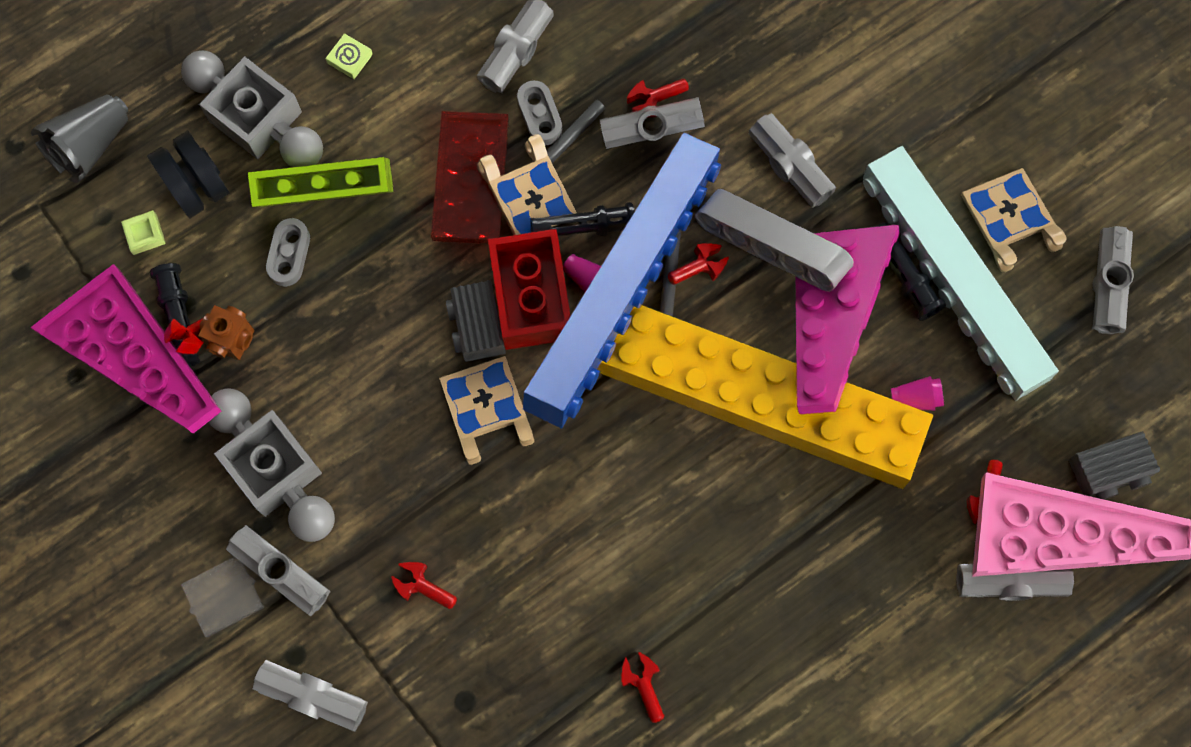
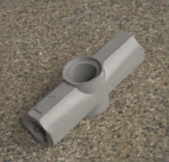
(515, 45)
(629, 127)
(792, 160)
(1112, 299)
(262, 556)
(1014, 586)
(310, 695)

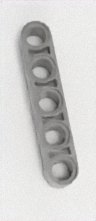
(774, 240)

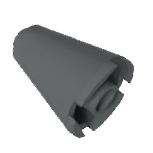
(81, 135)

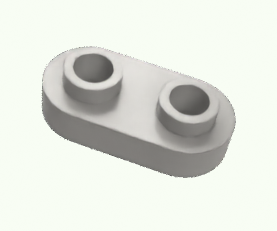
(542, 114)
(288, 254)

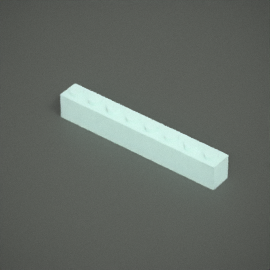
(959, 274)

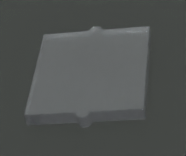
(222, 596)

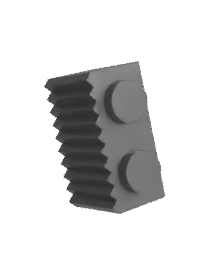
(477, 321)
(1115, 465)

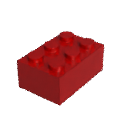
(529, 288)

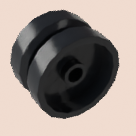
(189, 174)

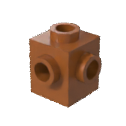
(226, 332)

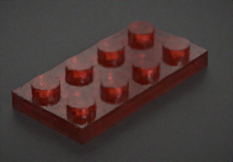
(462, 198)

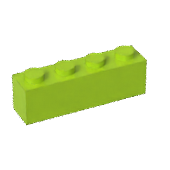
(320, 182)

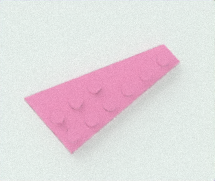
(1049, 529)

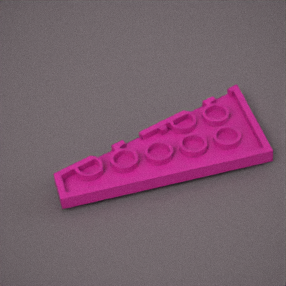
(834, 320)
(122, 340)

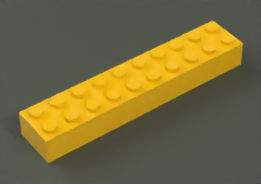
(760, 395)

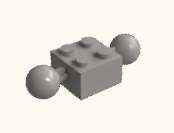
(251, 108)
(270, 466)

